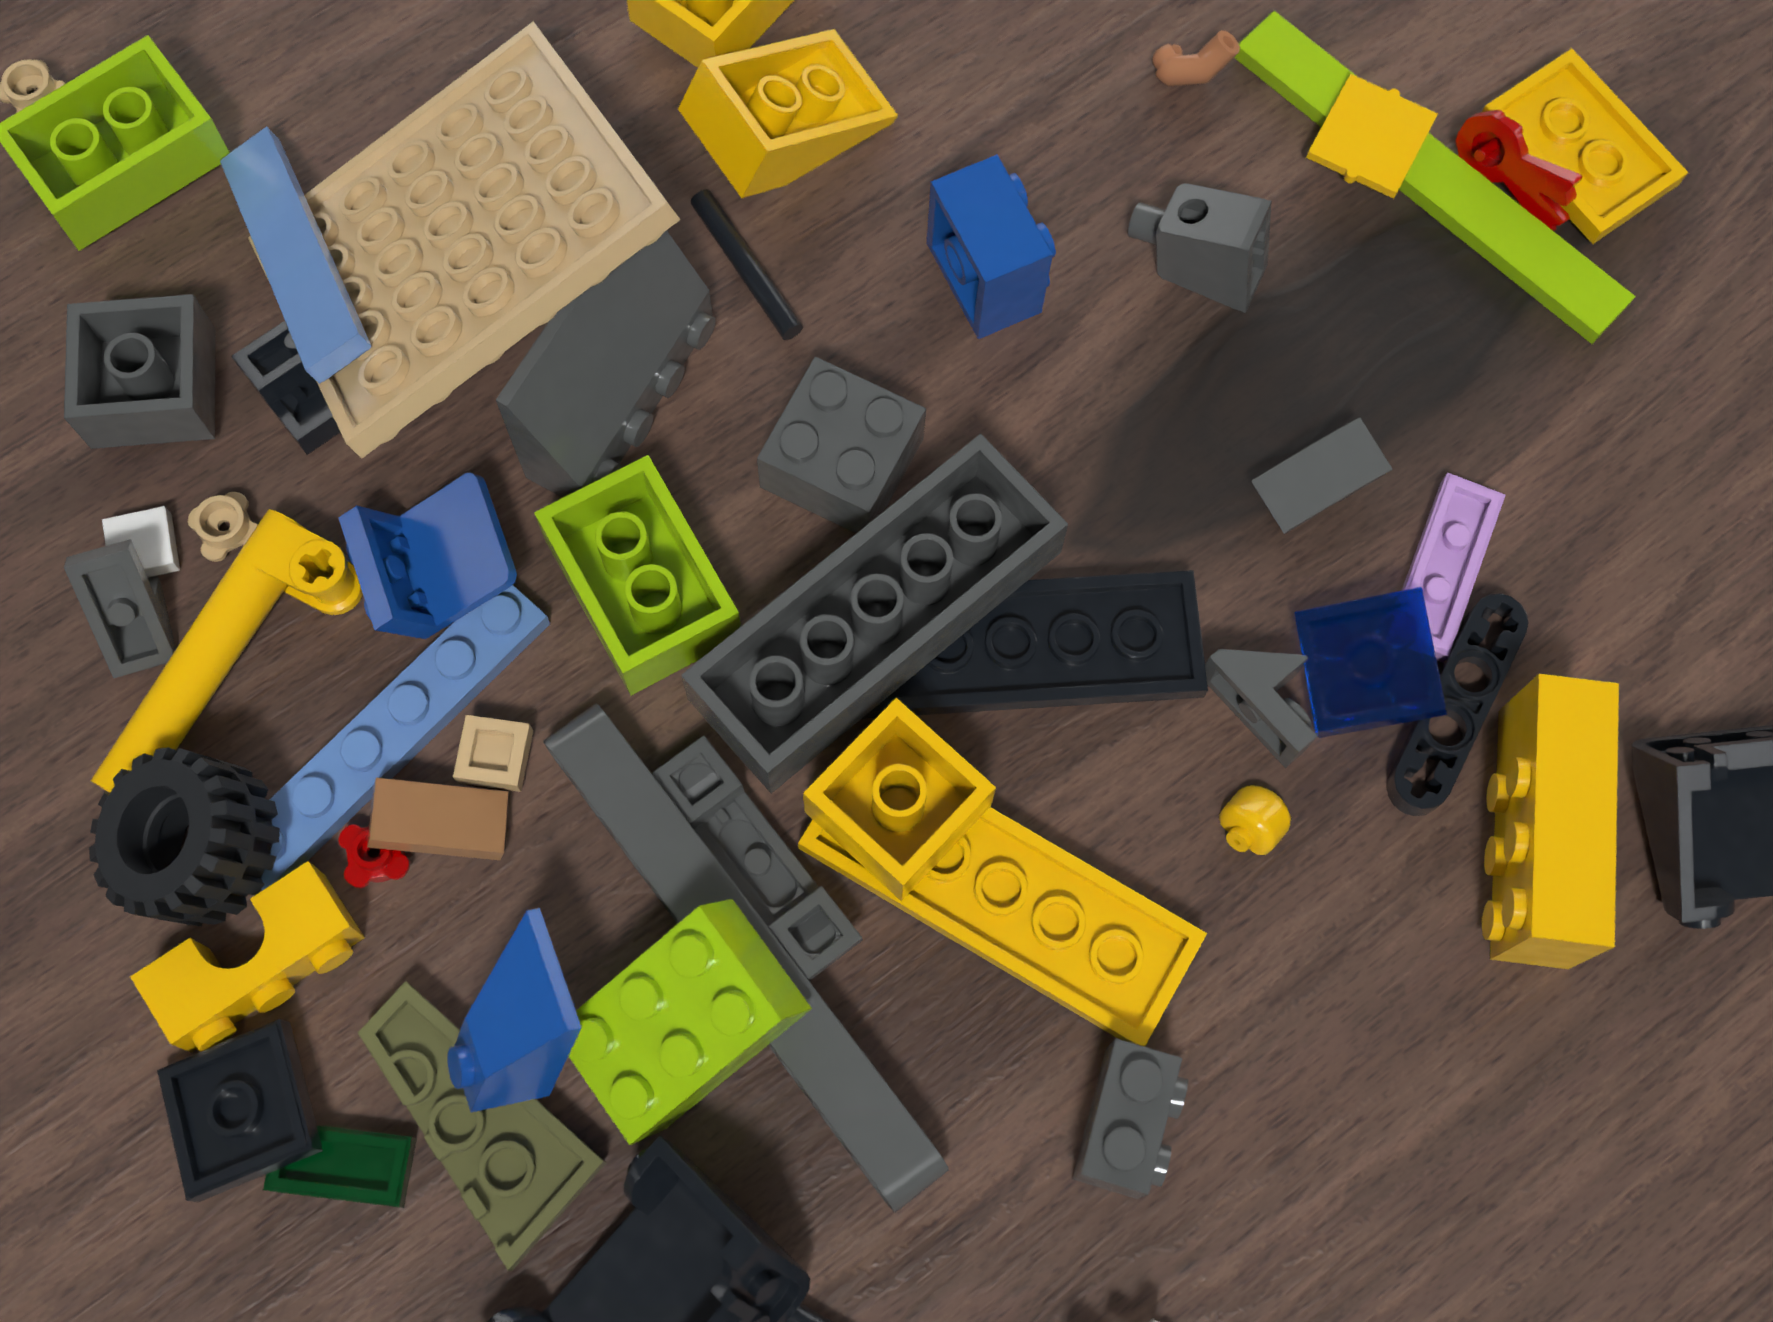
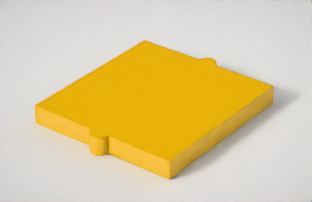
(1372, 136)

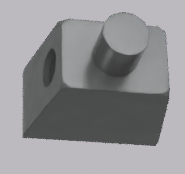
(1208, 241)

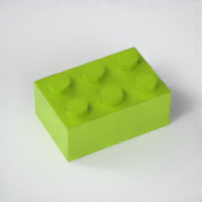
(113, 142)
(639, 574)
(683, 1019)

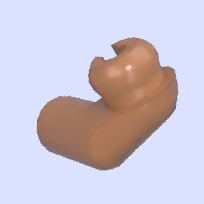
(1199, 68)

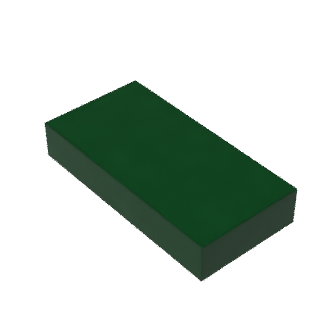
(351, 1168)

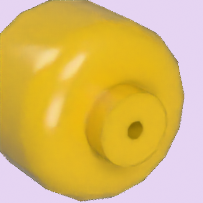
(1255, 820)

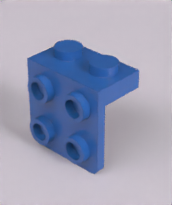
(431, 560)

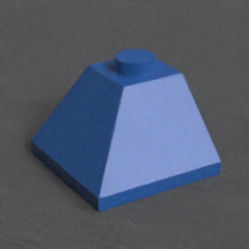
(517, 1025)

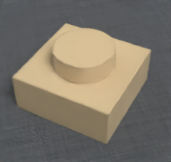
(493, 753)

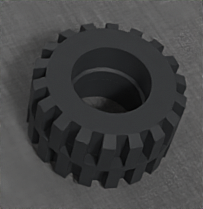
(144, 831)

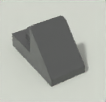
(122, 607)
(1250, 687)

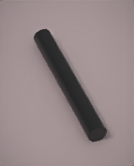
(746, 264)

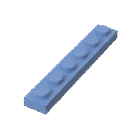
(398, 725)

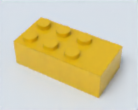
(1554, 824)

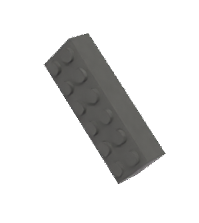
(874, 612)

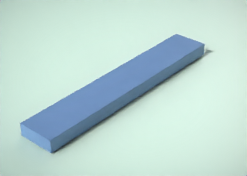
(295, 256)

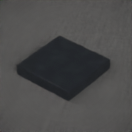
(239, 1111)

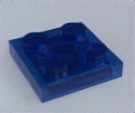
(1370, 663)

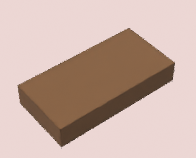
(438, 819)

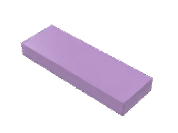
(1452, 554)

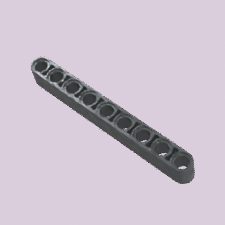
(686, 875)

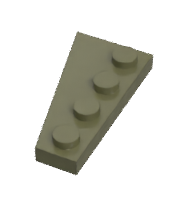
(508, 1161)

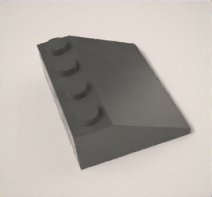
(605, 367)

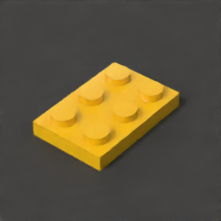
(1587, 129)

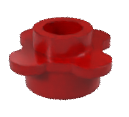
(364, 869)

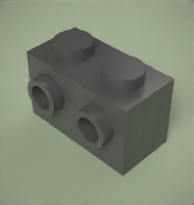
(1128, 1120)

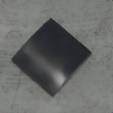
(285, 386)

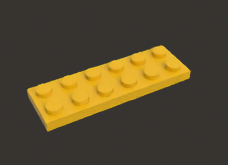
(1045, 922)

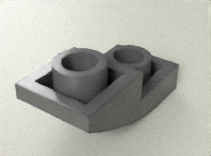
(1321, 475)

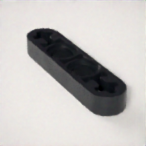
(1462, 706)

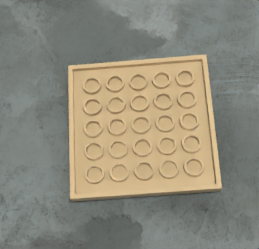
(475, 230)

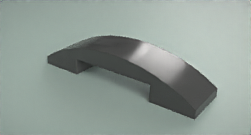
(757, 858)

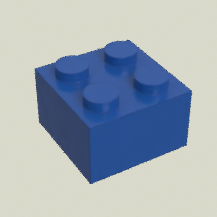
(989, 245)

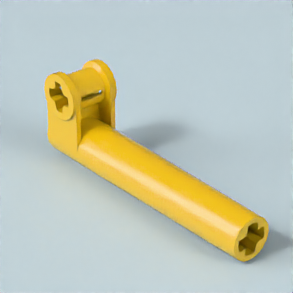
(272, 561)

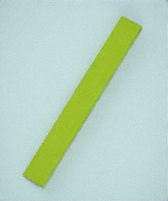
(1450, 190)

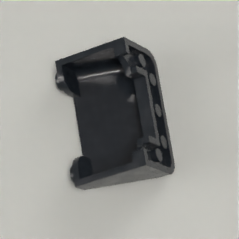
(1708, 819)
(678, 1257)

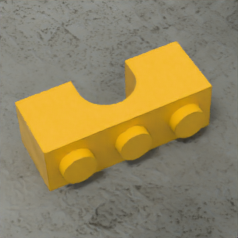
(303, 933)

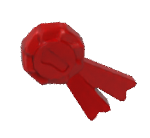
(1499, 152)

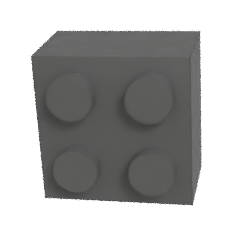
(140, 371)
(841, 446)

